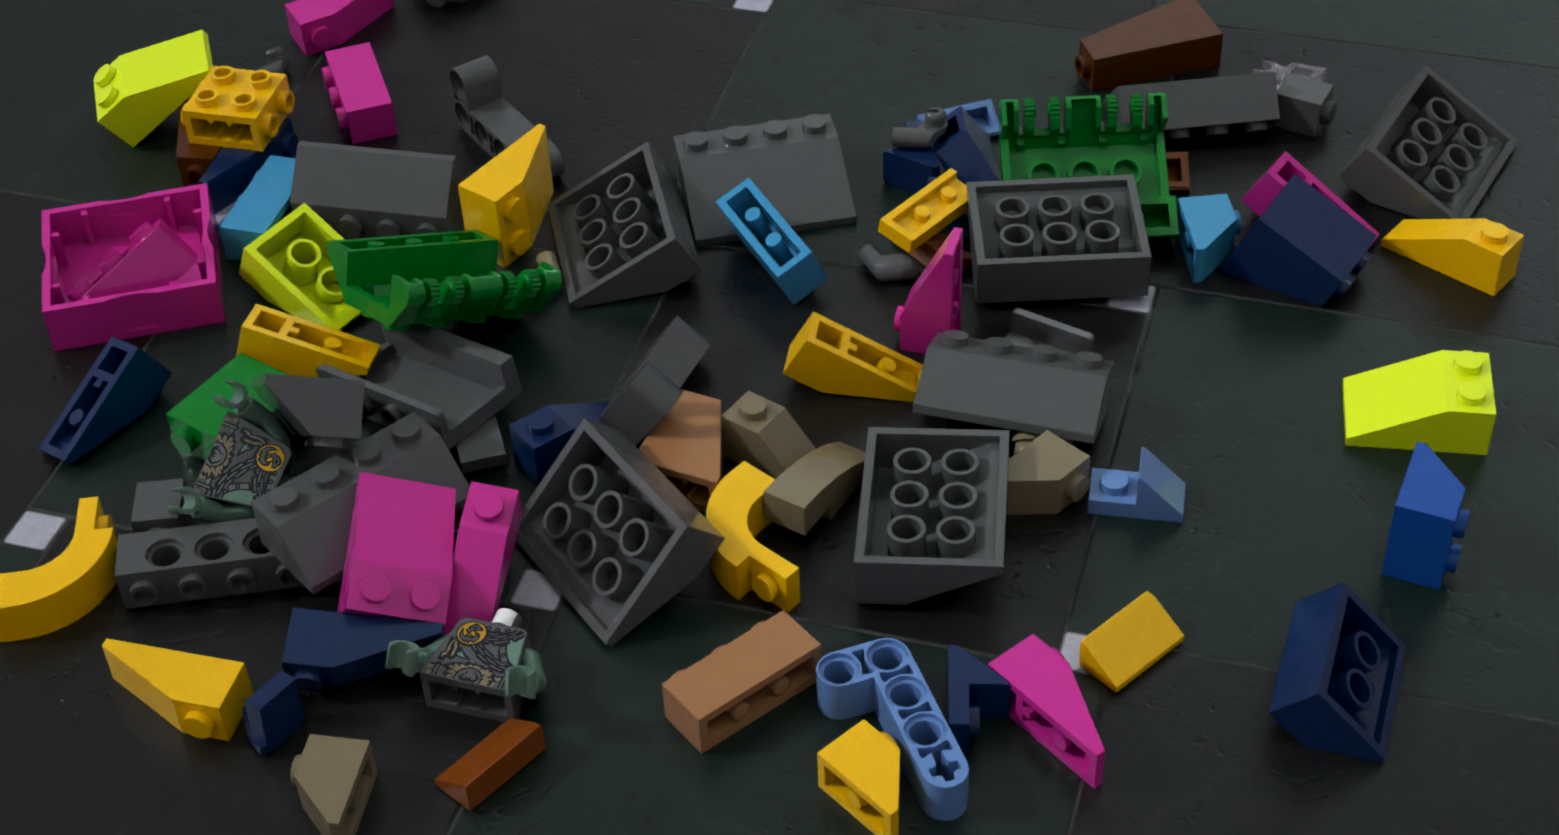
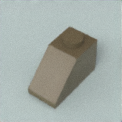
(762, 435)
(1046, 476)
(334, 781)

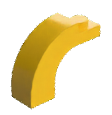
(740, 560)
(66, 587)

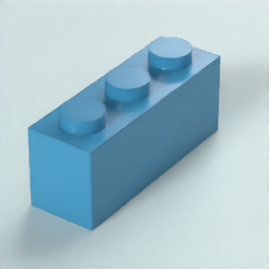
(259, 206)
(771, 241)

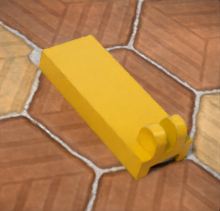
(925, 212)

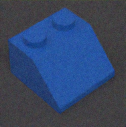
(1426, 522)

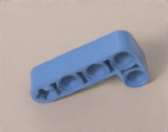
(887, 680)

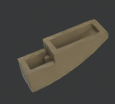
(814, 486)

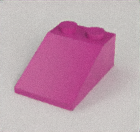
(399, 550)

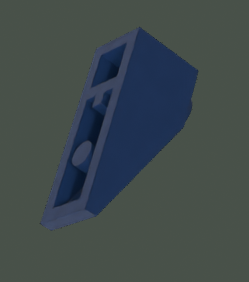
(235, 168)
(108, 399)
(544, 433)
(345, 647)

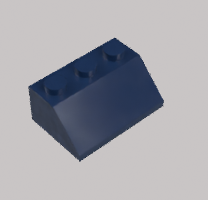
(1338, 676)

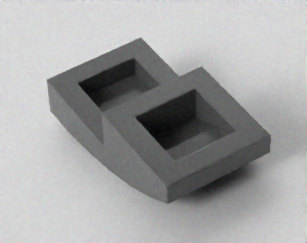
(482, 448)

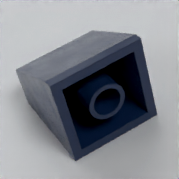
(1302, 246)

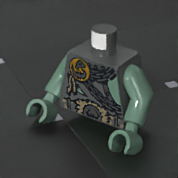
(243, 463)
(476, 667)

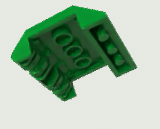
(1094, 148)
(436, 279)

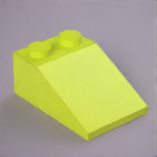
(150, 84)
(295, 272)
(1425, 399)

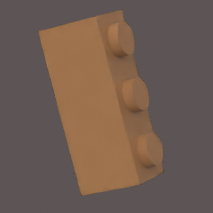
(741, 681)

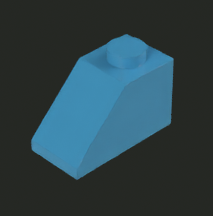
(1206, 232)

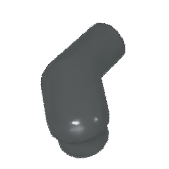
(888, 267)

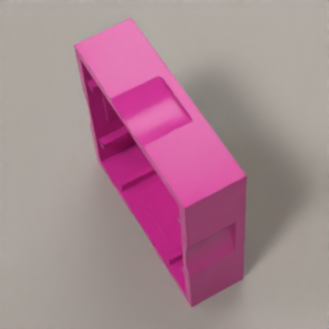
(86, 233)

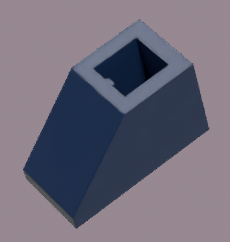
(966, 149)

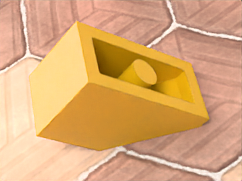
(864, 776)

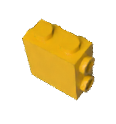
(237, 108)

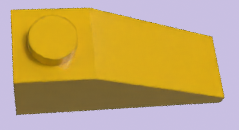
(1465, 249)
(302, 345)
(848, 363)
(185, 688)

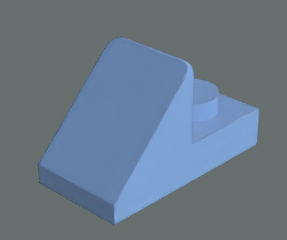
(1145, 494)

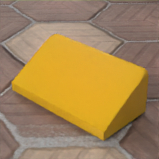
(1129, 642)

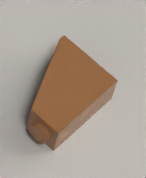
(689, 447)

